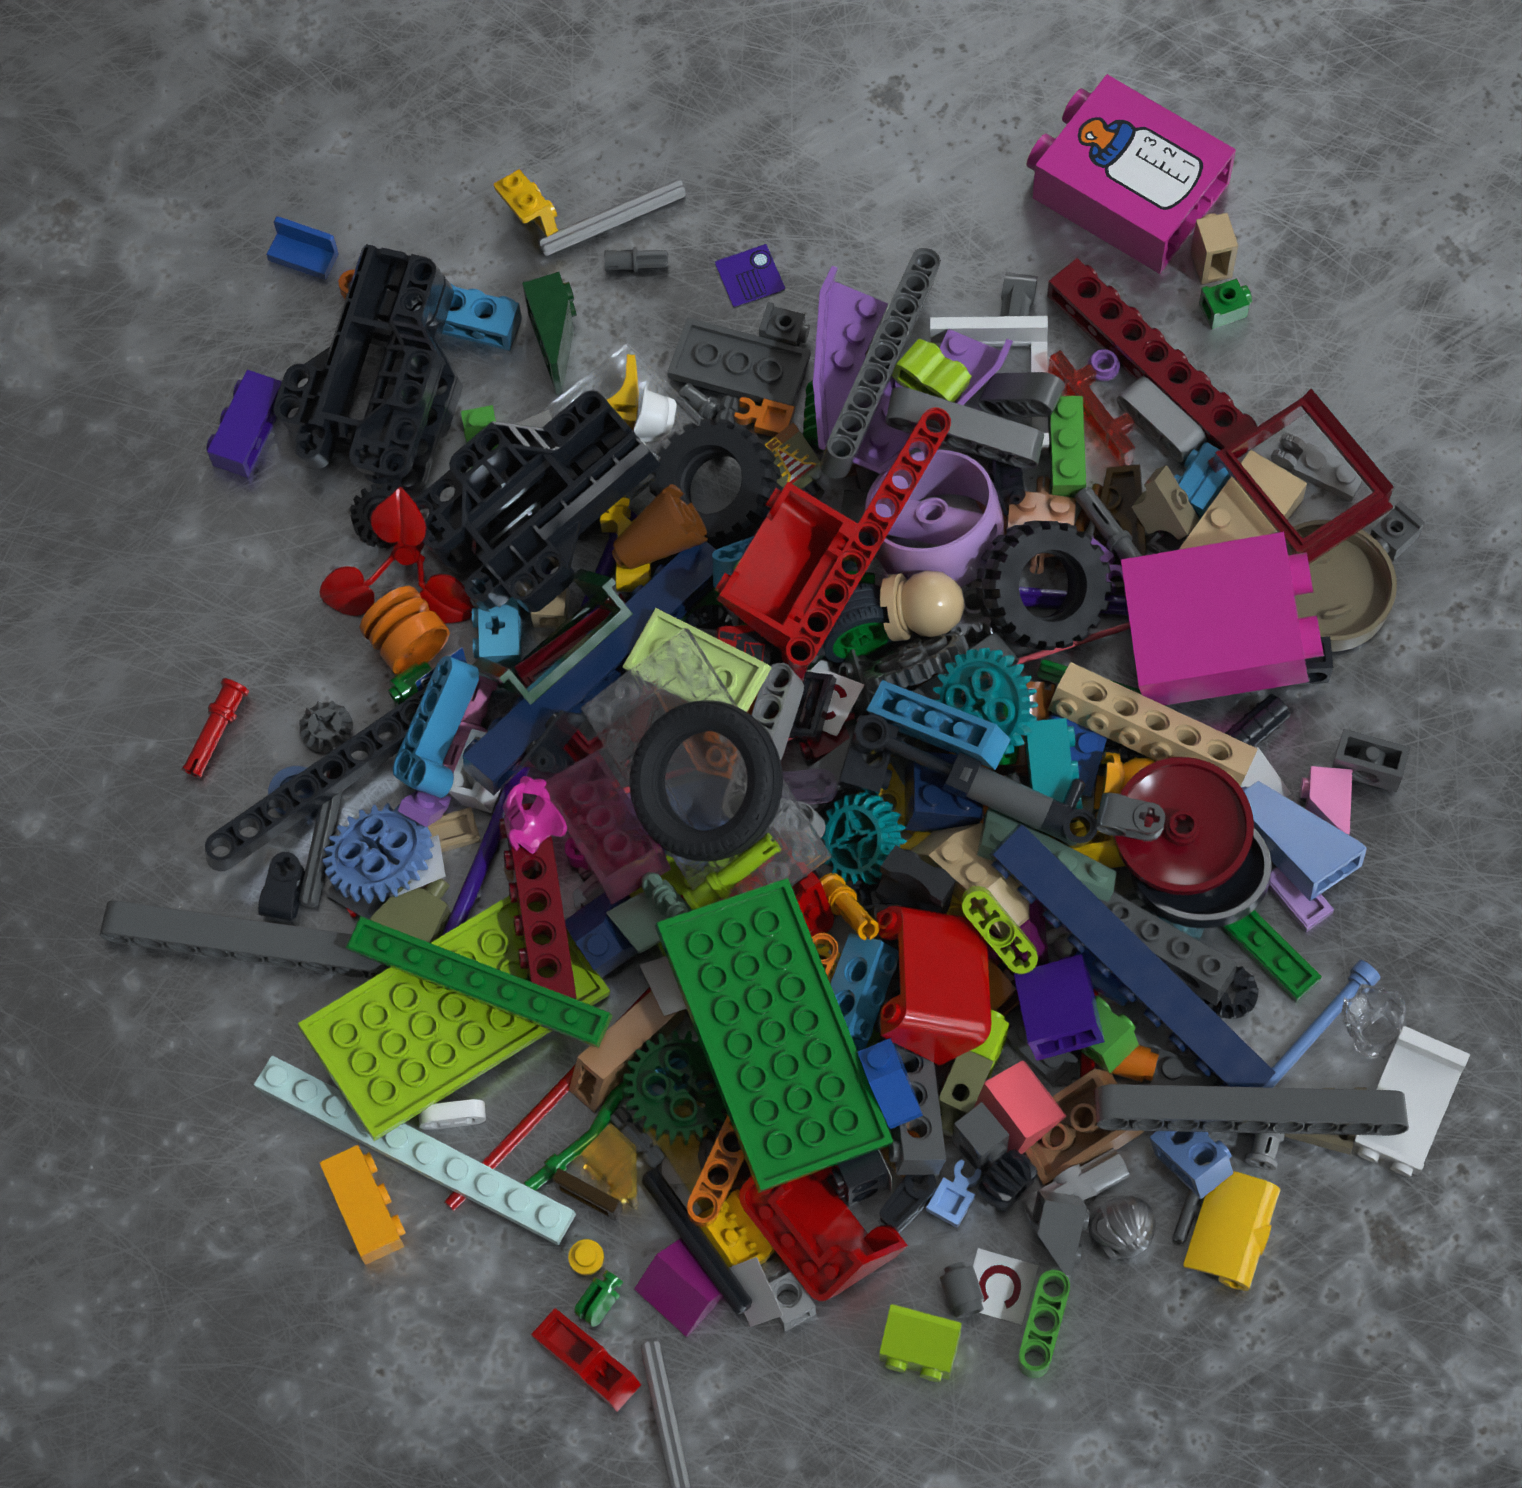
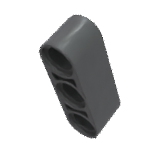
(1021, 394)

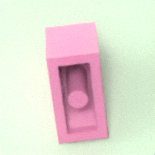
(1329, 795)

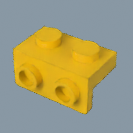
(527, 201)
(736, 1234)

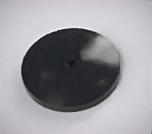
(1222, 904)

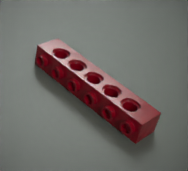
(547, 922)

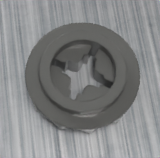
(325, 740)

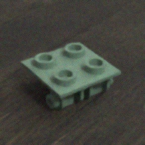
(641, 913)

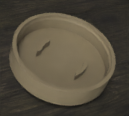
(1350, 588)

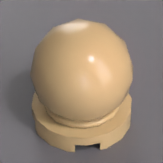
(923, 604)

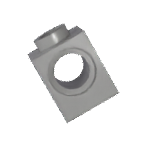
(798, 1311)

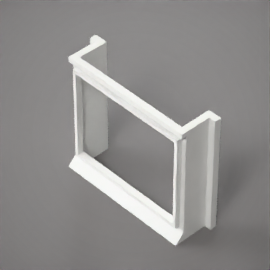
(993, 332)

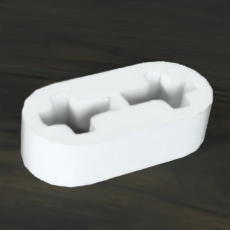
(452, 1114)

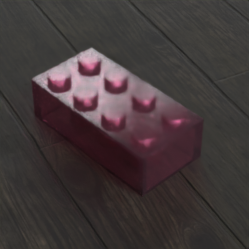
(605, 827)

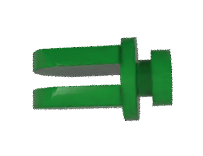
(598, 1299)

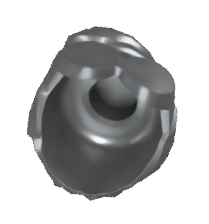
(1123, 1225)

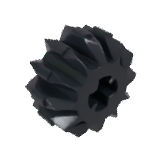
(1007, 1180)

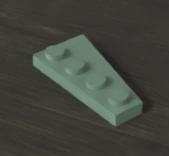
(1092, 874)

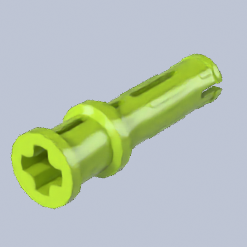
(719, 884)

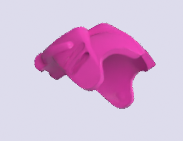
(533, 825)

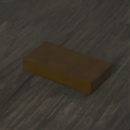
(587, 1194)

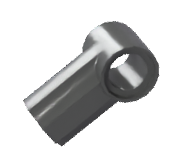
(1018, 294)

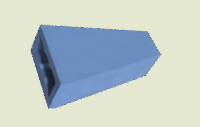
(1302, 844)

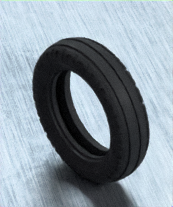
(762, 790)

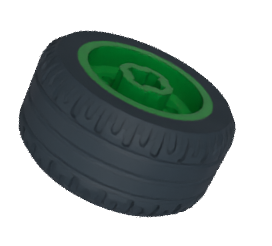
(858, 625)

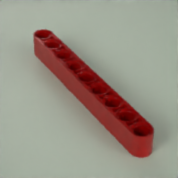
(874, 524)

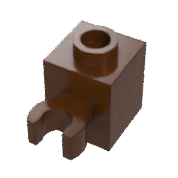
(1002, 990)

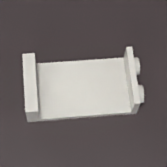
(1427, 1076)

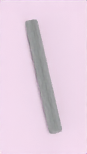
(612, 217)
(665, 1415)

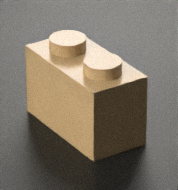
(1214, 248)

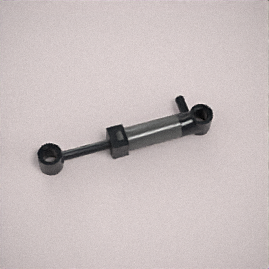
(989, 788)

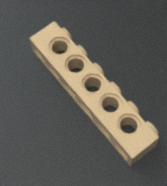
(1145, 723)

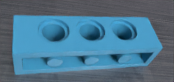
(495, 331)
(939, 724)
(862, 984)

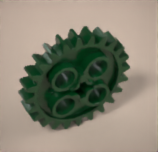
(659, 1110)

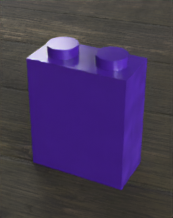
(1059, 1007)

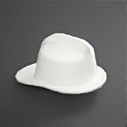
(655, 417)

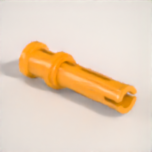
(844, 903)

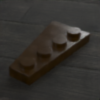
(1119, 492)

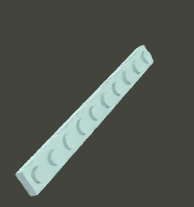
(419, 1153)

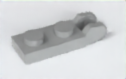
(1318, 467)

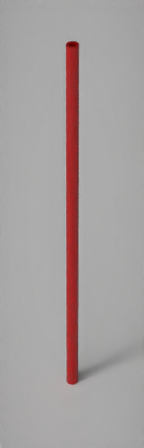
(527, 1123)

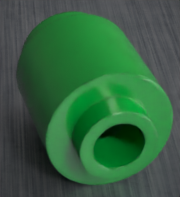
(404, 685)

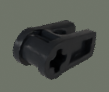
(907, 1204)

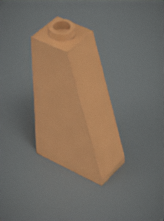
(603, 1068)

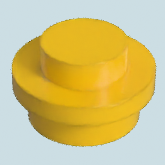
(586, 1257)

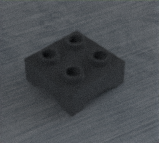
(914, 883)

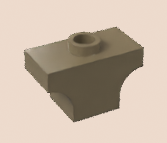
(1165, 505)

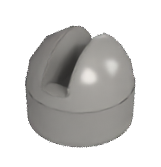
(1062, 947)

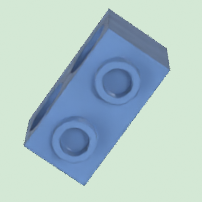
(1187, 1159)

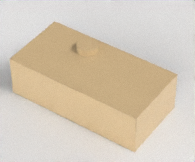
(1234, 513)

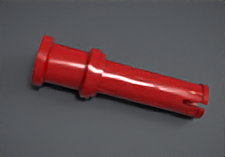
(221, 713)

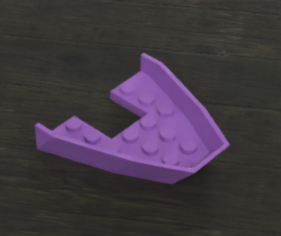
(843, 337)

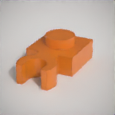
(768, 418)

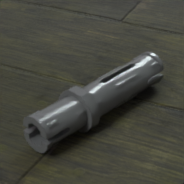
(1118, 540)

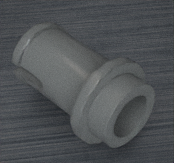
(703, 405)

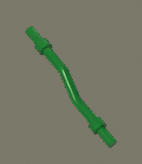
(579, 1145)

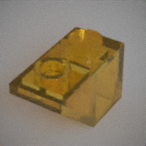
(616, 1163)

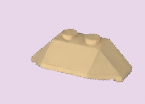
(956, 852)

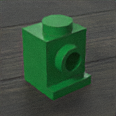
(1220, 308)

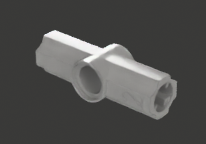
(1085, 1180)

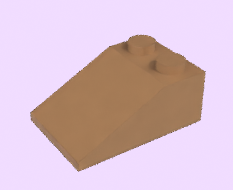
(1077, 1136)

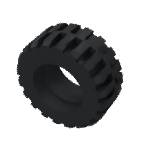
(713, 440)
(1085, 585)

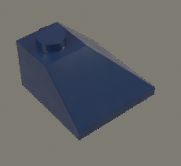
(598, 936)

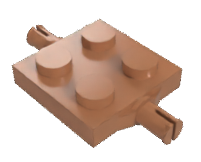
(1041, 507)

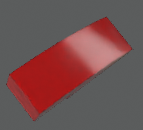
(586, 1359)

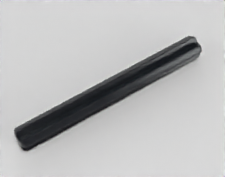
(697, 1241)

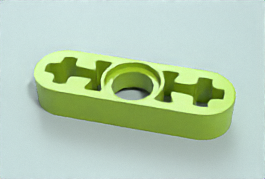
(991, 904)

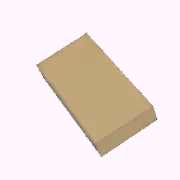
(456, 830)

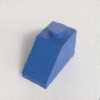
(890, 1083)

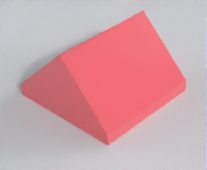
(1020, 1105)

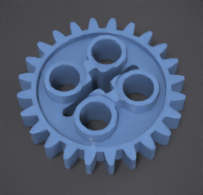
(368, 872)

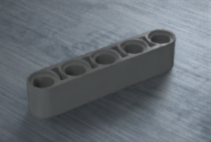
(969, 428)

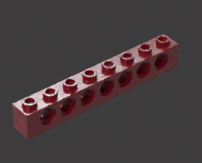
(1087, 313)

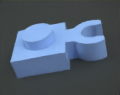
(952, 1198)

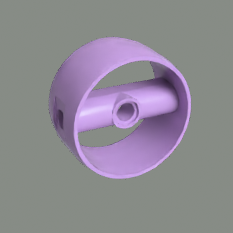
(958, 532)

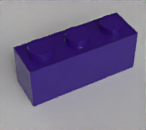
(245, 424)

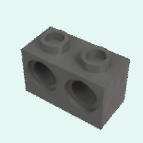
(980, 1137)

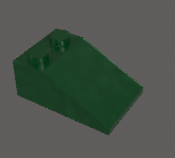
(551, 314)

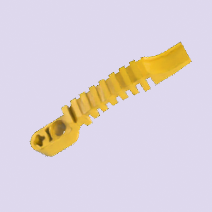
(616, 518)

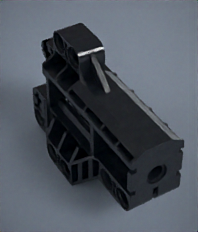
(411, 332)
(579, 447)

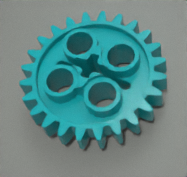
(1007, 689)

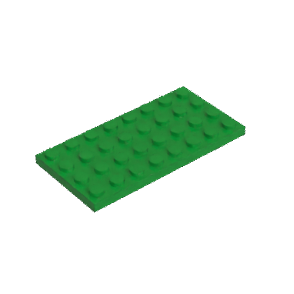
(773, 1034)

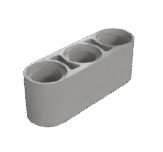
(1161, 419)

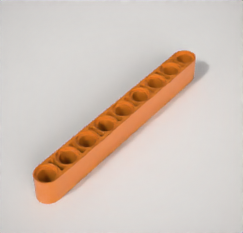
(732, 1161)

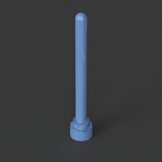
(1360, 974)

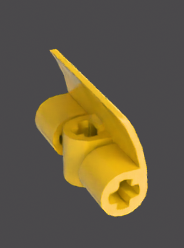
(1233, 1229)

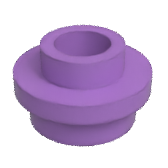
(1108, 358)

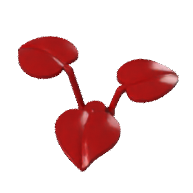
(401, 522)

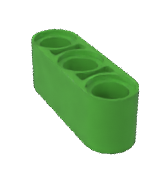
(1047, 1307)

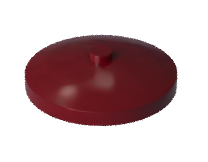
(1203, 831)

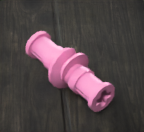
(472, 719)

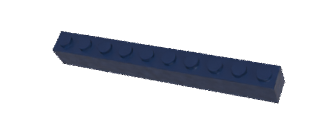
(673, 589)
(1128, 960)

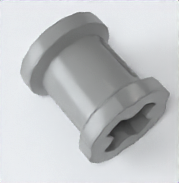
(1264, 1150)

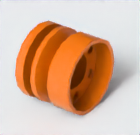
(404, 629)

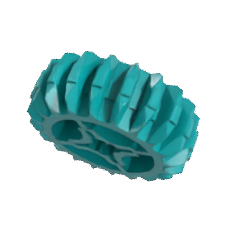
(864, 820)

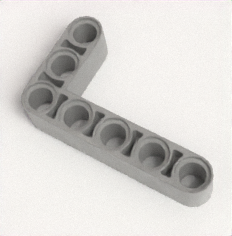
(787, 701)

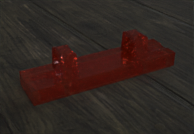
(1109, 430)

